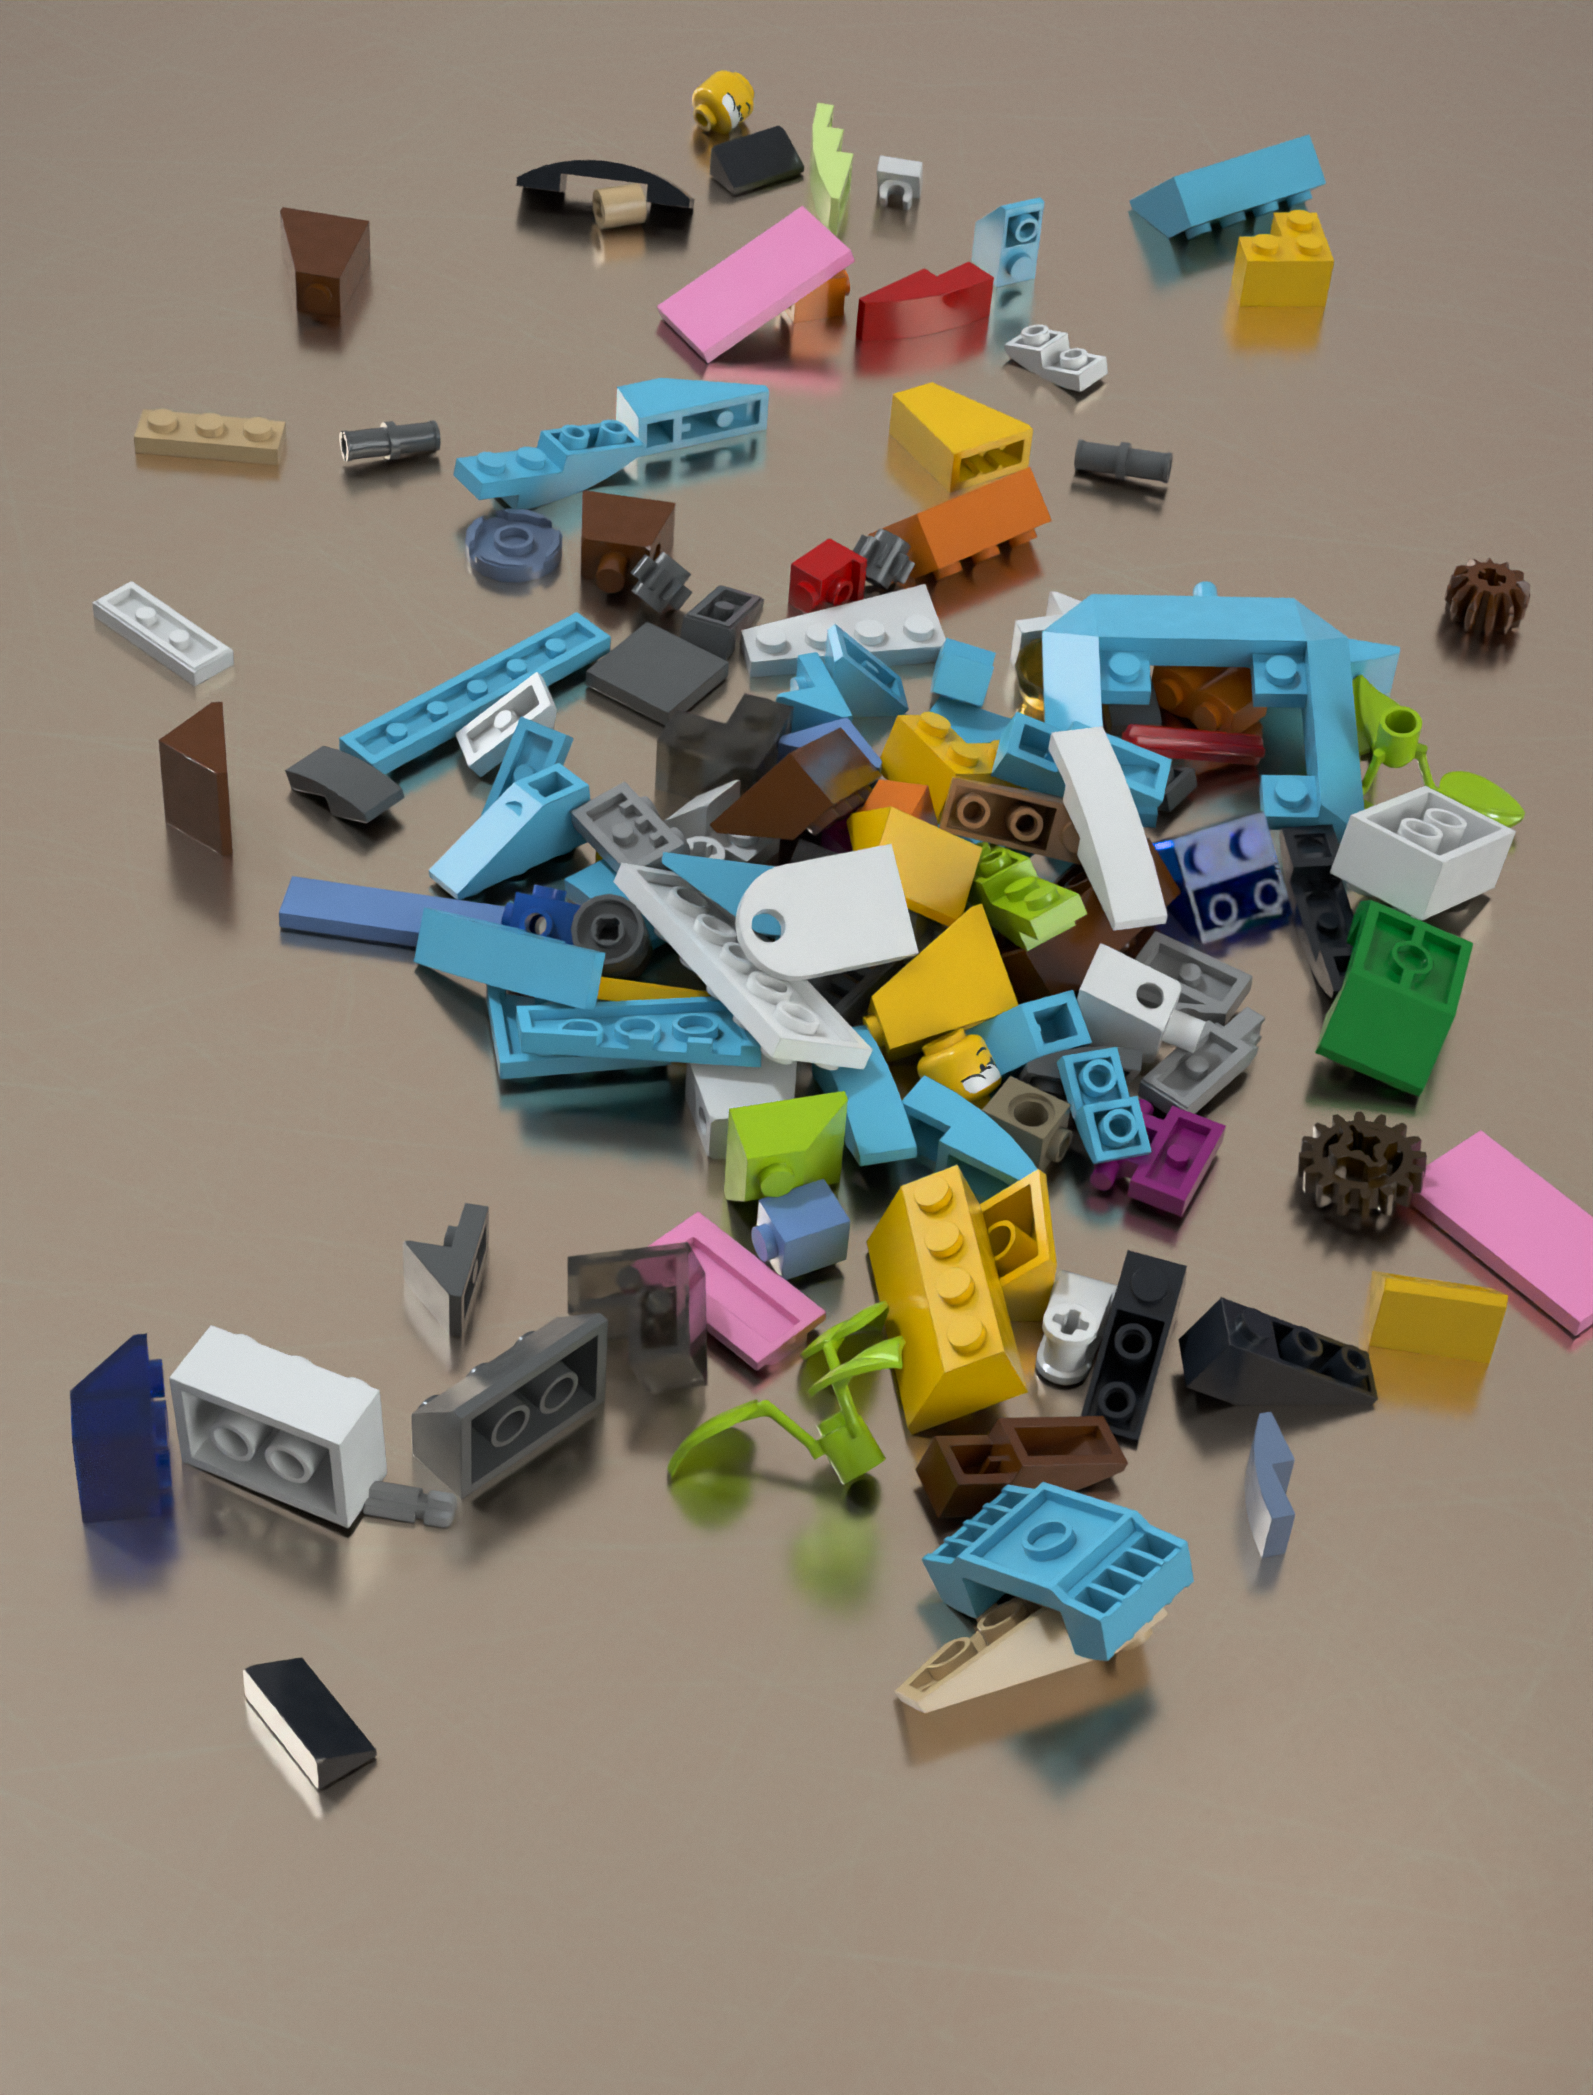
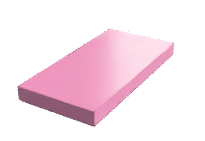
(755, 284)
(1514, 1226)

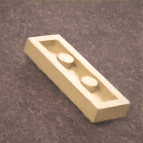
(210, 436)

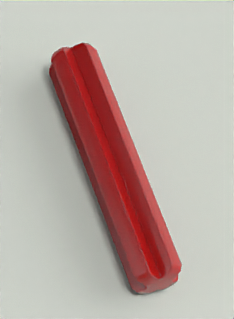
(1197, 744)

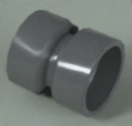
(618, 929)

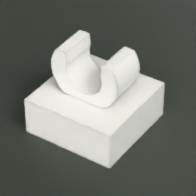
(899, 178)

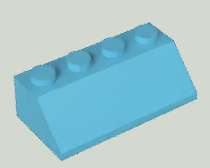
(1232, 189)

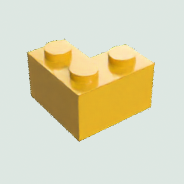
(1285, 267)
(930, 753)

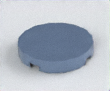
(513, 546)

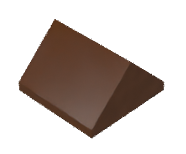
(197, 779)

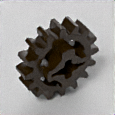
(1362, 1165)

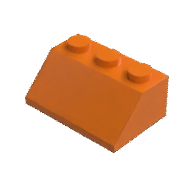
(973, 525)

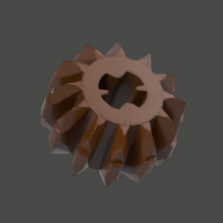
(1487, 596)

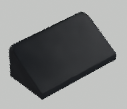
(755, 160)
(307, 1719)

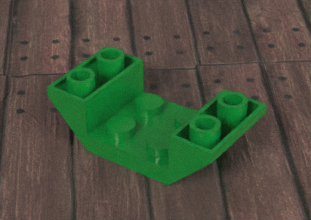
(1395, 997)

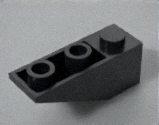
(1135, 1343)
(1268, 1361)

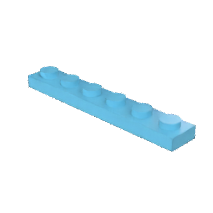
(455, 703)

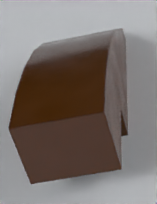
(972, 1470)

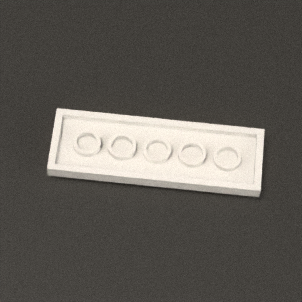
(781, 1015)

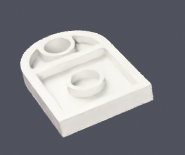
(832, 915)

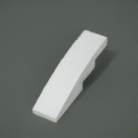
(1109, 829)

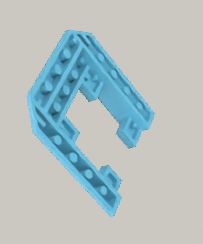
(1295, 661)

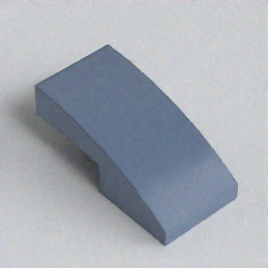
(1266, 1488)

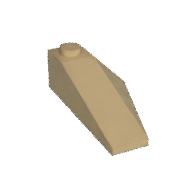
(1010, 1647)

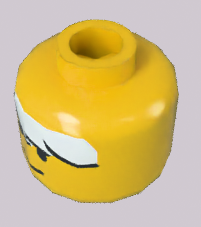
(723, 102)
(961, 1065)

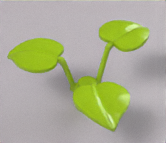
(1393, 739)
(844, 1435)

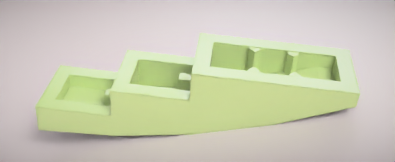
(829, 169)

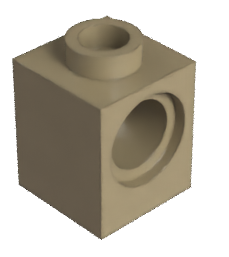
(1033, 1120)

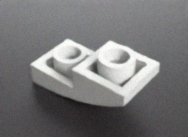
(1050, 357)

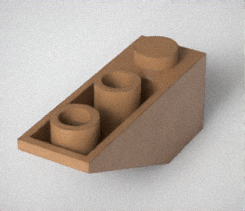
(1011, 818)

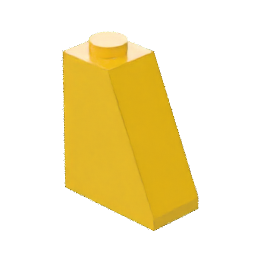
(958, 436)
(943, 989)

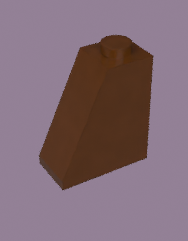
(323, 258)

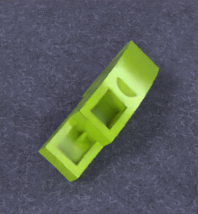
(1019, 901)

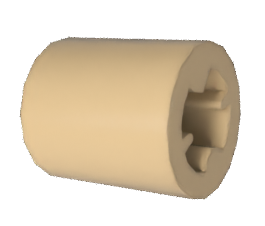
(619, 206)

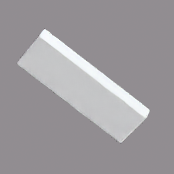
(163, 633)

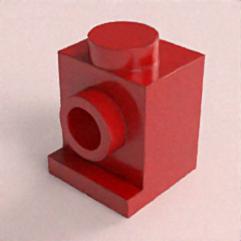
(826, 577)

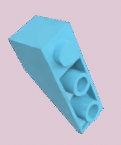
(515, 833)

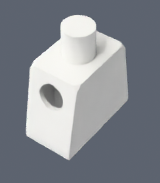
(1134, 1006)
(717, 1088)

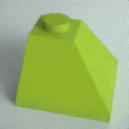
(784, 1145)

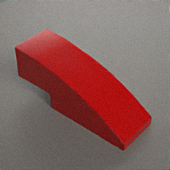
(925, 304)

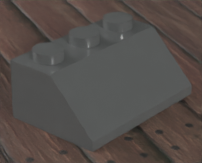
(513, 1402)

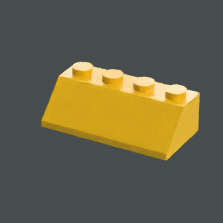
(945, 1301)

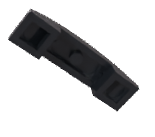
(554, 178)
(1318, 901)

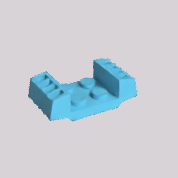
(1066, 1553)

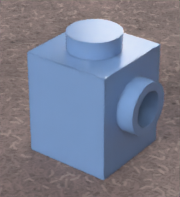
(801, 1230)

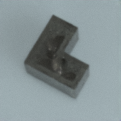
(705, 753)
(655, 1302)

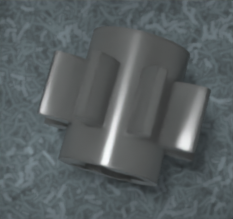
(885, 558)
(661, 582)

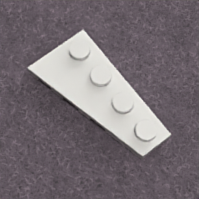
(891, 626)

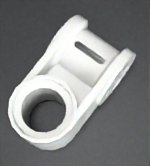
(1073, 1327)

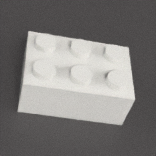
(1421, 852)
(279, 1425)

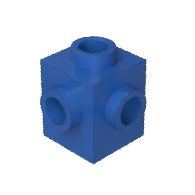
(543, 904)

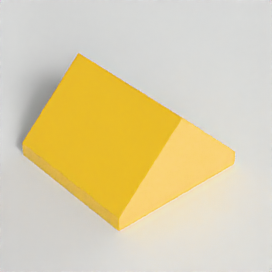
(931, 862)
(1023, 1245)
(1435, 1316)

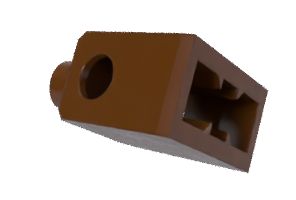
(619, 533)

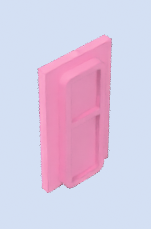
(746, 1300)

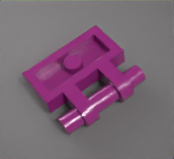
(1178, 1161)

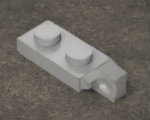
(1195, 1078)

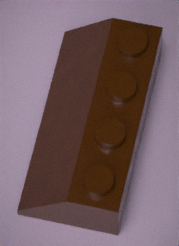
(803, 791)
(1065, 959)

